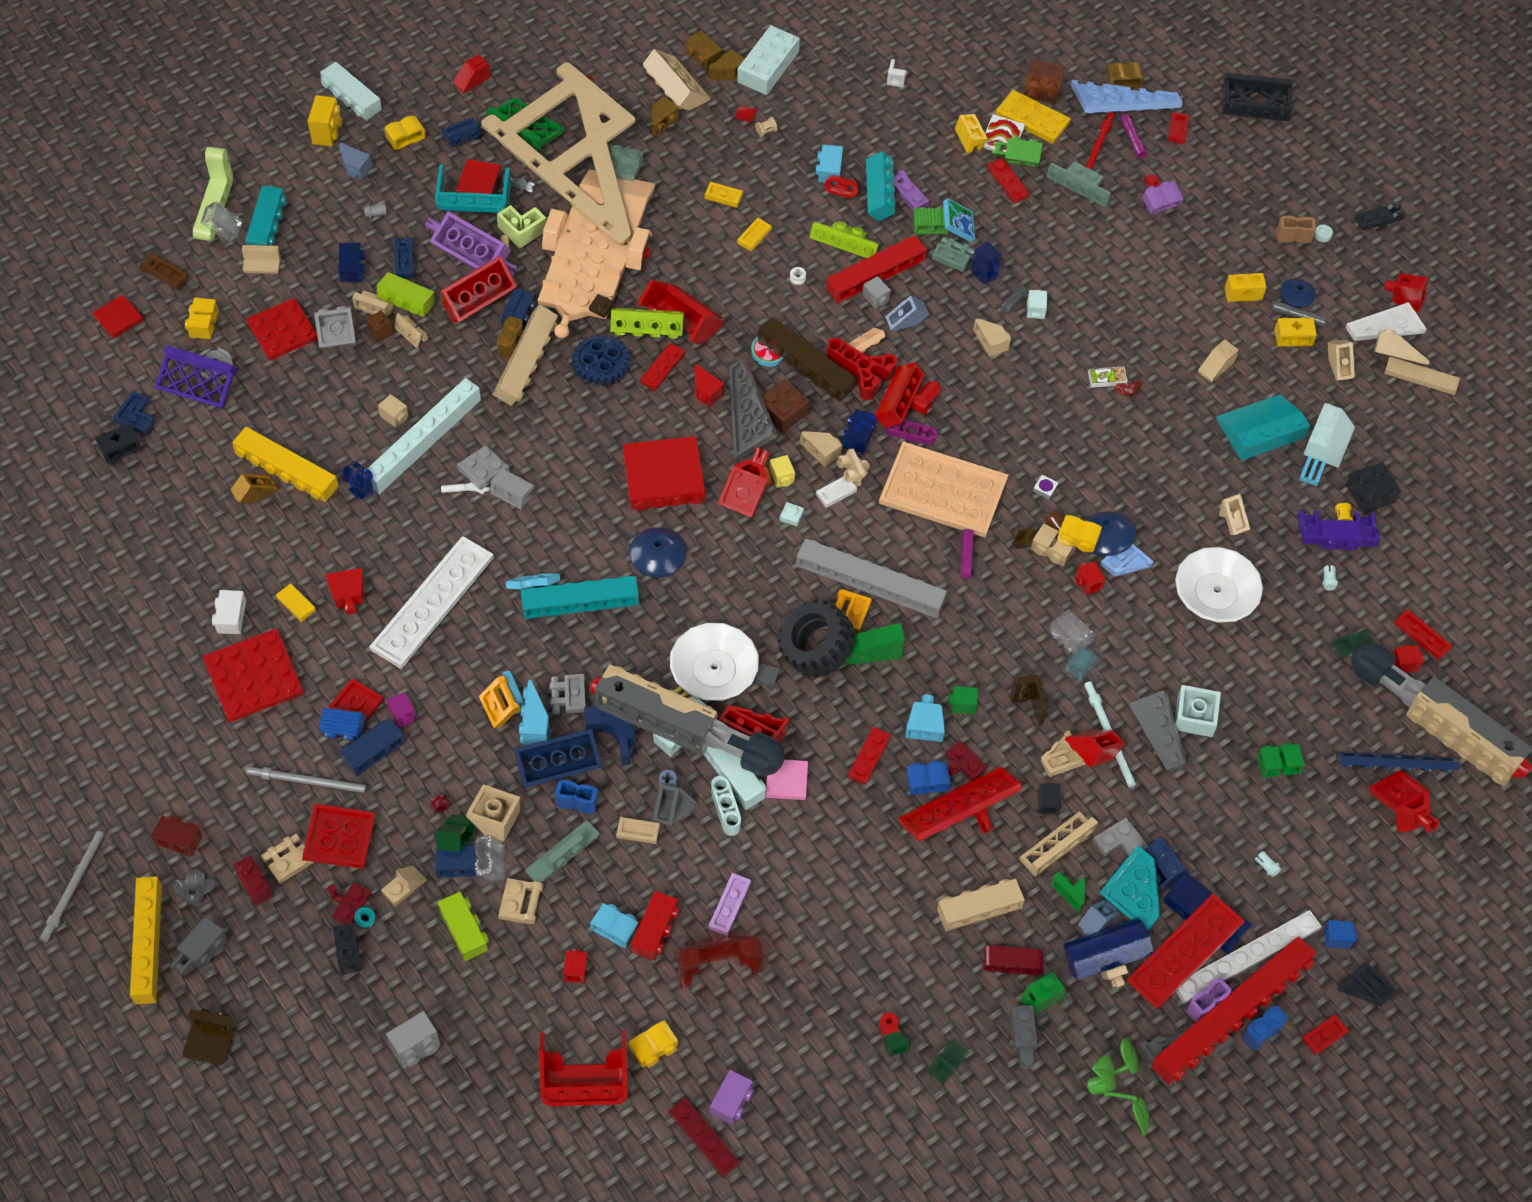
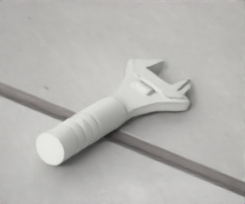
(463, 487)

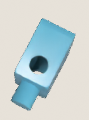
(926, 720)

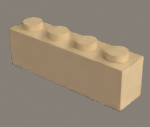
(980, 904)

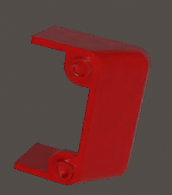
(698, 318)
(583, 1083)

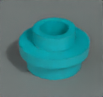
(364, 911)

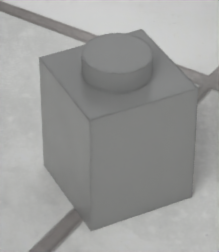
(876, 292)

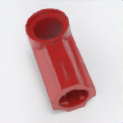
(924, 399)

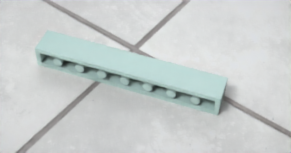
(423, 434)

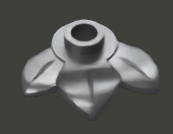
(194, 887)

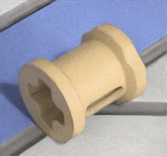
(766, 127)

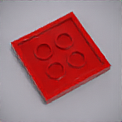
(282, 329)
(338, 836)

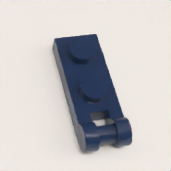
(404, 257)

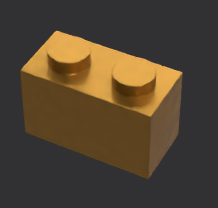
(703, 49)

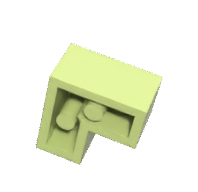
(521, 228)

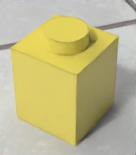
(782, 471)

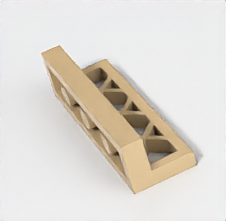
(1061, 847)

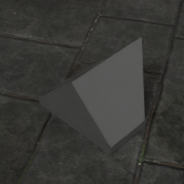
(672, 804)

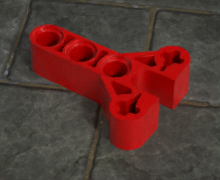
(862, 366)

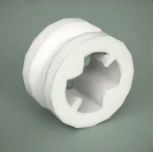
(797, 271)

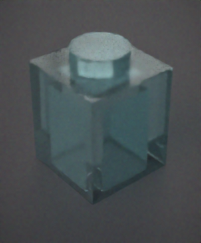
(1081, 663)

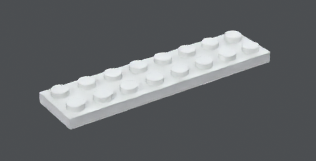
(431, 602)

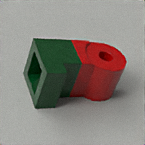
(891, 1036)

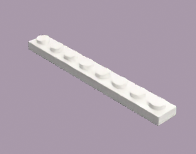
(1249, 955)

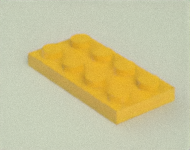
(1037, 117)

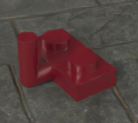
(964, 760)
(348, 905)

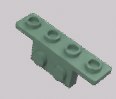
(1080, 180)
(562, 852)

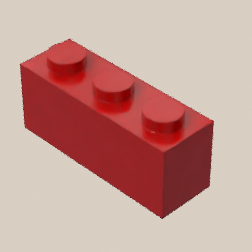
(655, 926)

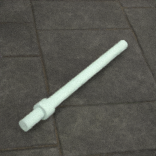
(1095, 702)

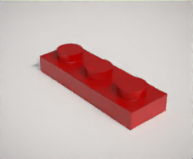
(1008, 180)
(662, 367)
(1423, 634)
(869, 756)

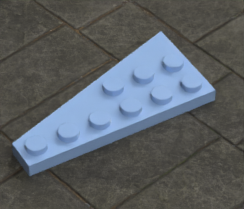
(1121, 98)

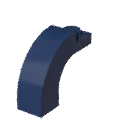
(621, 730)

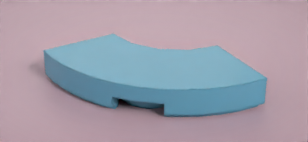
(534, 580)

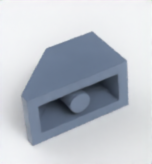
(355, 161)
(907, 314)
(1099, 917)

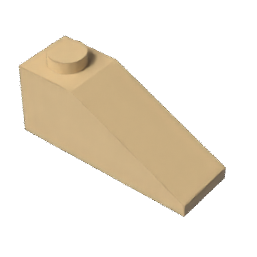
(1395, 346)

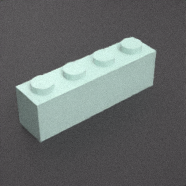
(350, 91)
(744, 784)

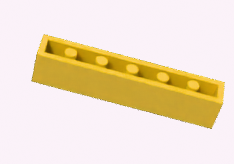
(285, 464)
(146, 940)

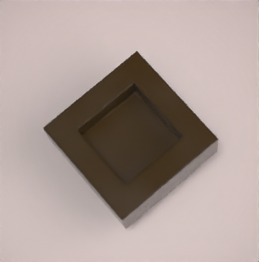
(601, 305)
(1024, 538)

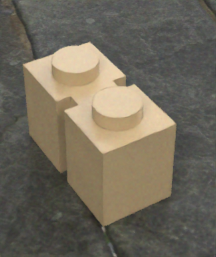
(1044, 542)

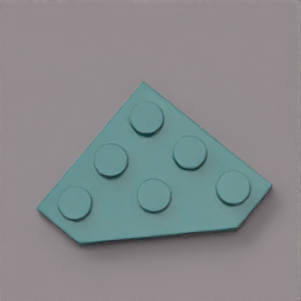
(1135, 888)

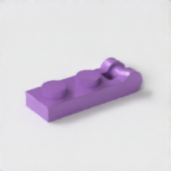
(909, 192)

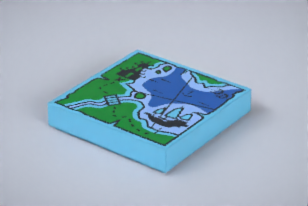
(959, 220)

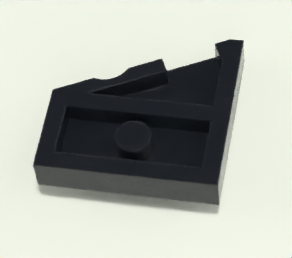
(1368, 986)

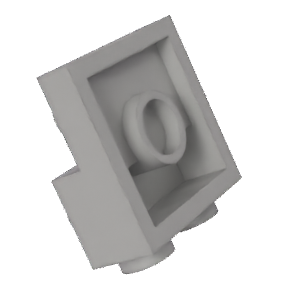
(335, 327)

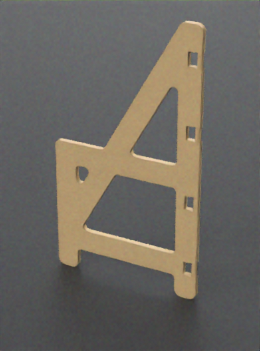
(592, 104)

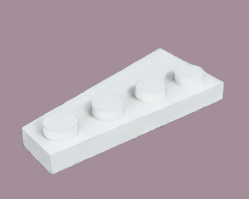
(1400, 318)

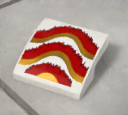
(1000, 130)

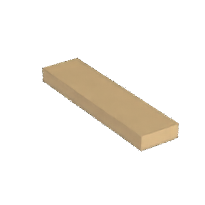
(1422, 375)

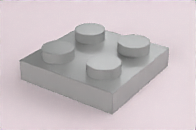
(482, 467)

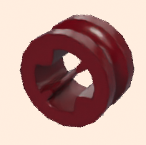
(440, 803)

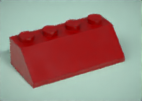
(477, 289)

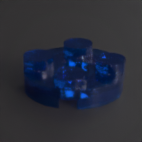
(358, 479)

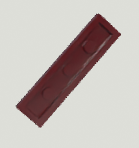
(704, 1137)

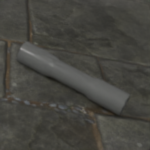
(1297, 313)

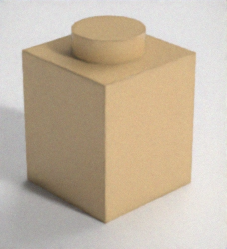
(393, 411)

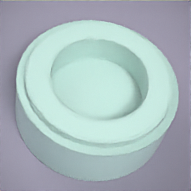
(1323, 233)

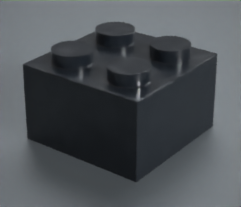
(1373, 487)

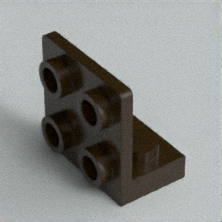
(1032, 689)

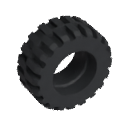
(833, 650)

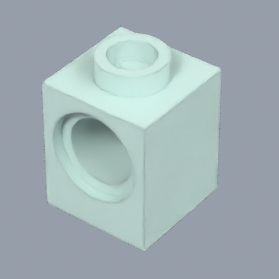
(1036, 304)

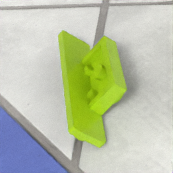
(845, 238)

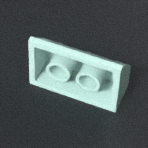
(1330, 436)

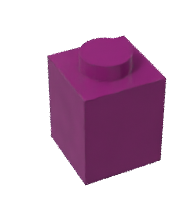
(401, 710)

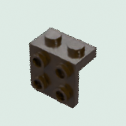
(208, 1036)

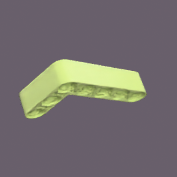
(217, 189)

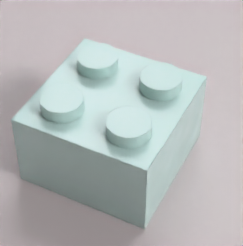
(1197, 710)

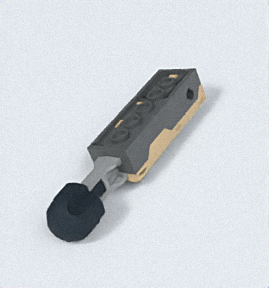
(1447, 716)
(681, 720)

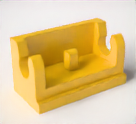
(970, 132)

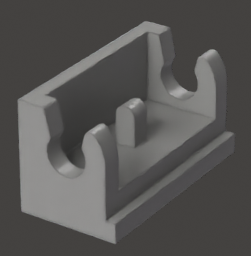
(511, 489)

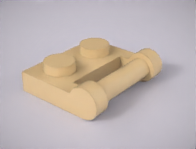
(514, 899)

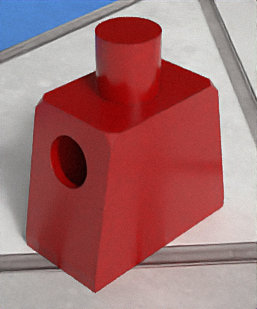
(1408, 289)
(347, 589)

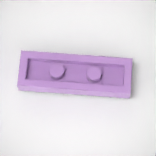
(729, 904)

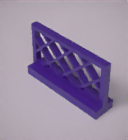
(196, 361)

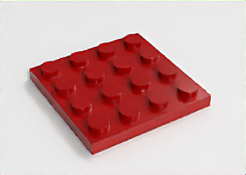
(253, 675)

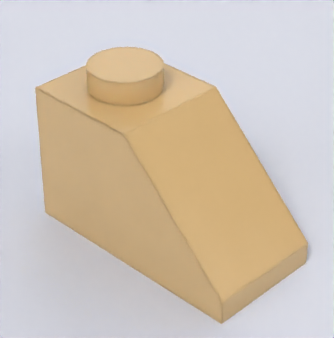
(992, 337)
(1341, 359)
(1218, 360)
(821, 446)

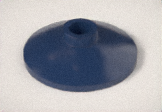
(1297, 293)

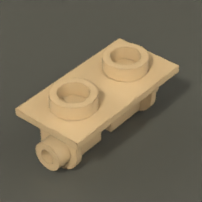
(406, 327)

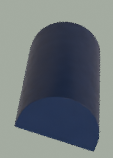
(557, 758)

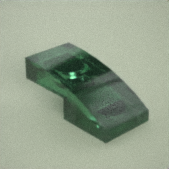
(1347, 644)
(947, 1062)

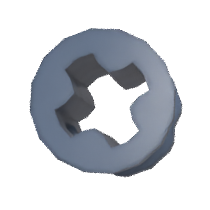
(668, 775)

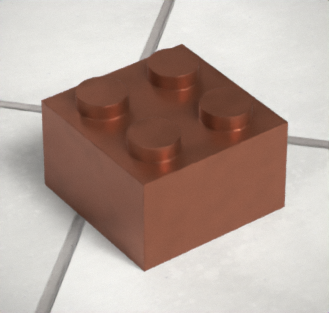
(1044, 81)
(785, 405)

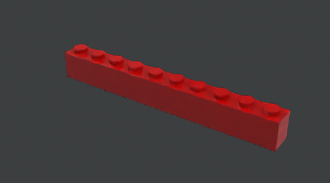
(1233, 1011)

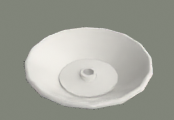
(1222, 571)
(710, 647)

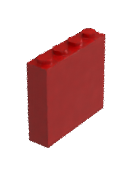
(663, 473)

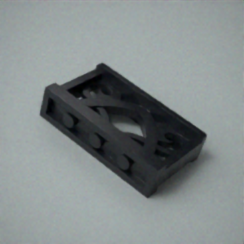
(1267, 86)

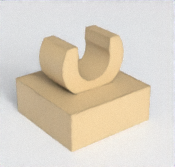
(1115, 975)

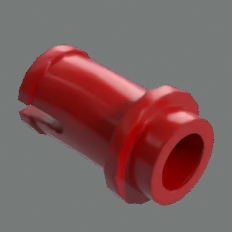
(984, 821)

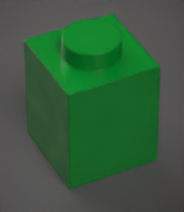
(963, 700)

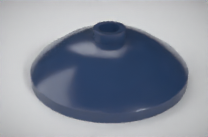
(1116, 533)
(660, 560)

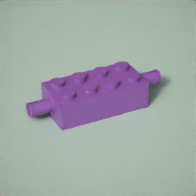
(467, 242)

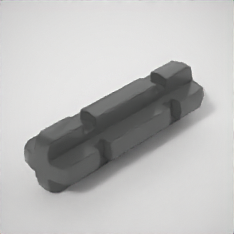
(521, 184)
(1013, 299)

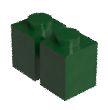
(454, 833)

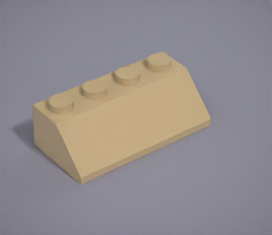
(675, 80)

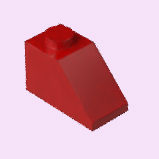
(472, 74)
(707, 386)

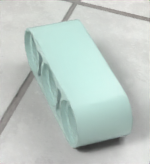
(726, 797)

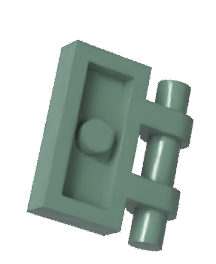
(951, 257)

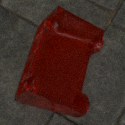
(742, 945)

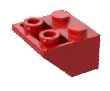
(1096, 745)

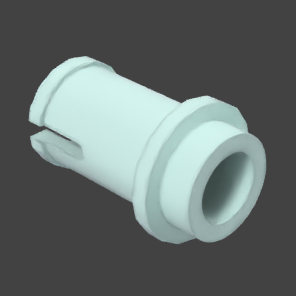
(1329, 578)
(1268, 864)

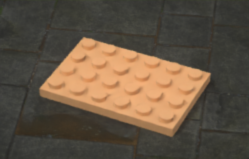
(943, 489)

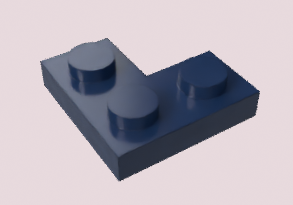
(132, 413)

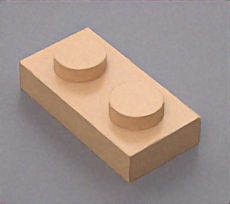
(869, 338)

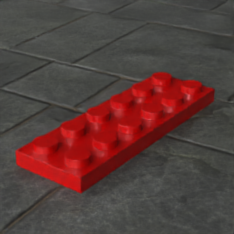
(960, 803)
(1185, 951)

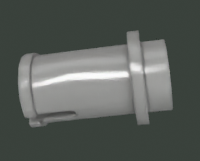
(374, 210)

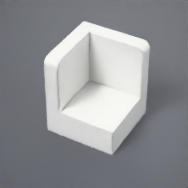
(896, 77)

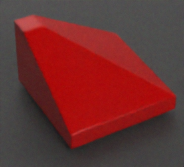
(745, 113)

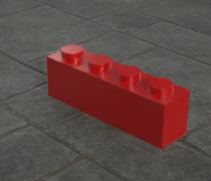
(899, 395)

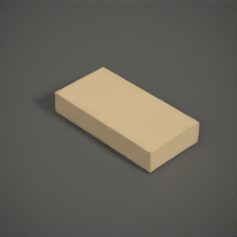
(638, 830)

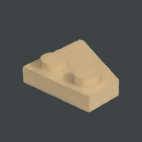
(1061, 758)

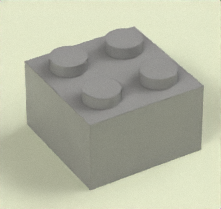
(413, 1040)

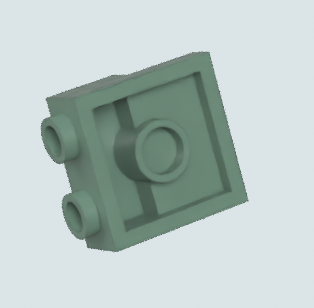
(625, 161)

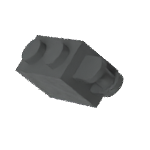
(199, 946)
(1023, 1034)

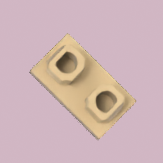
(855, 467)

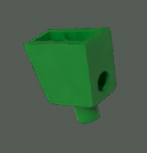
(1046, 992)

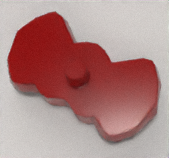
(1152, 180)

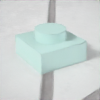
(791, 514)

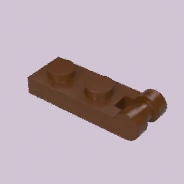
(164, 271)

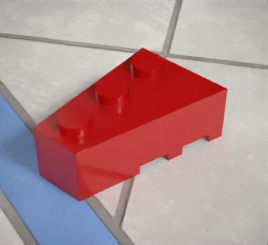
(749, 723)

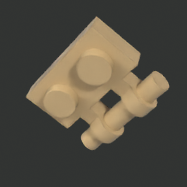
(289, 864)

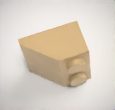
(494, 812)

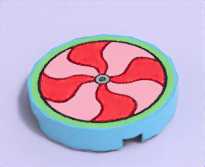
(764, 354)

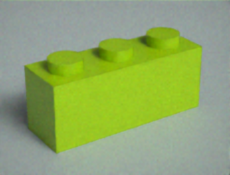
(405, 294)
(463, 926)

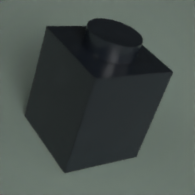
(1049, 798)

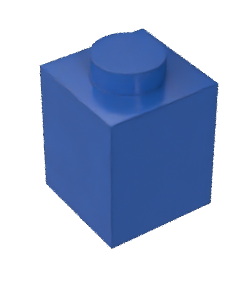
(1339, 934)

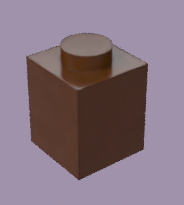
(379, 326)

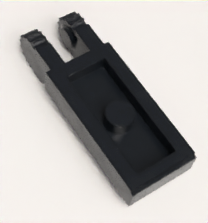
(1379, 216)

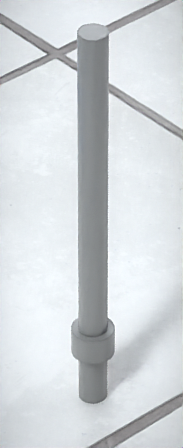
(268, 773)
(54, 920)

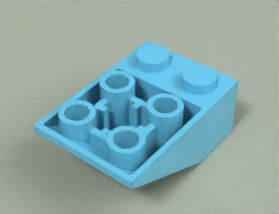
(535, 719)

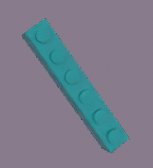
(580, 597)

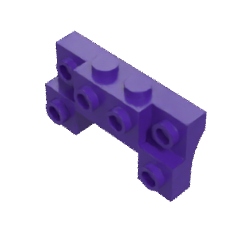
(1338, 533)

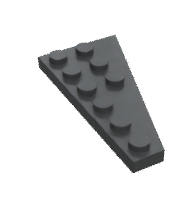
(749, 414)

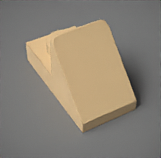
(1235, 514)
(405, 883)

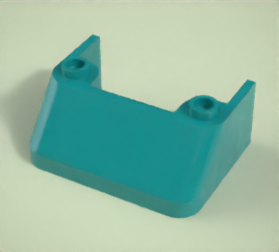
(471, 201)

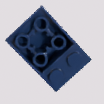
(1168, 864)

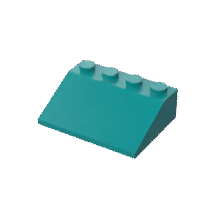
(1263, 426)

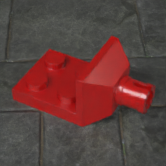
(746, 484)
(1407, 800)

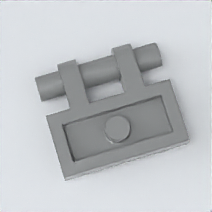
(574, 694)

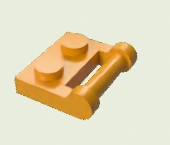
(857, 607)
(494, 704)

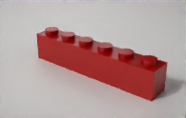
(881, 264)

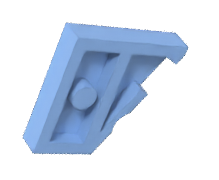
(1127, 562)

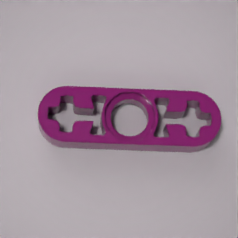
(925, 430)
(966, 555)

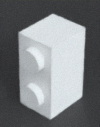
(229, 612)

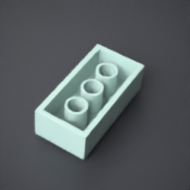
(768, 60)

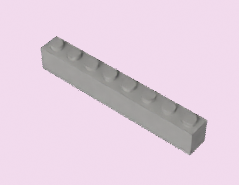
(871, 578)

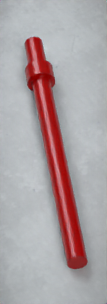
(1105, 127)

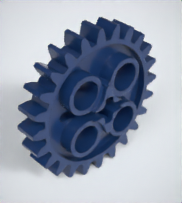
(596, 355)

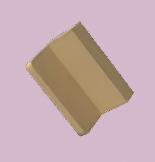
(261, 259)
(371, 304)

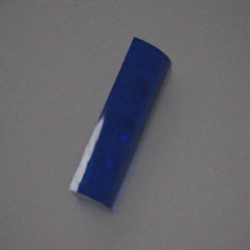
(1188, 896)
(1108, 949)

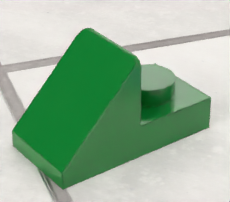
(1072, 894)

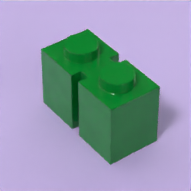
(1286, 758)

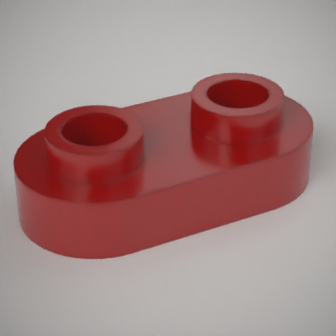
(842, 186)

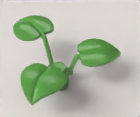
(1106, 1082)

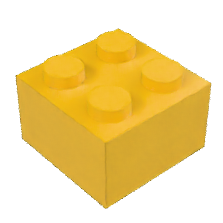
(324, 120)

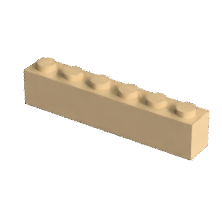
(525, 355)

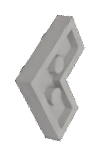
(1119, 835)

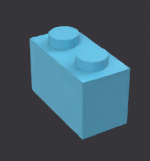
(830, 162)

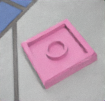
(788, 781)

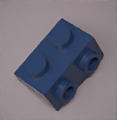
(461, 132)

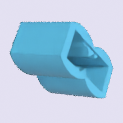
(614, 925)

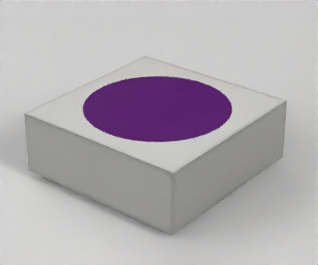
(1045, 487)

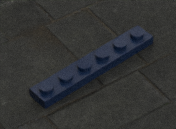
(1406, 762)

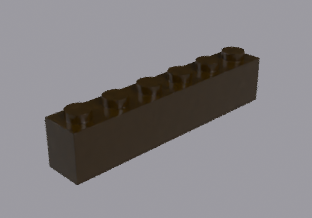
(806, 359)

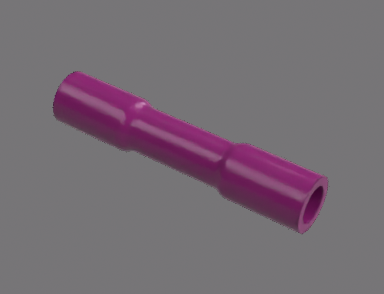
(1136, 142)

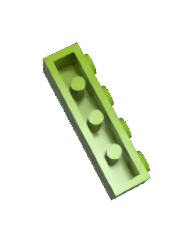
(647, 322)

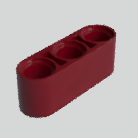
(1013, 960)

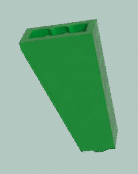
(878, 645)

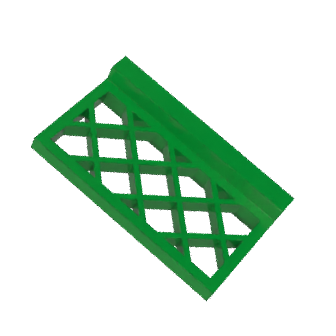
(528, 136)

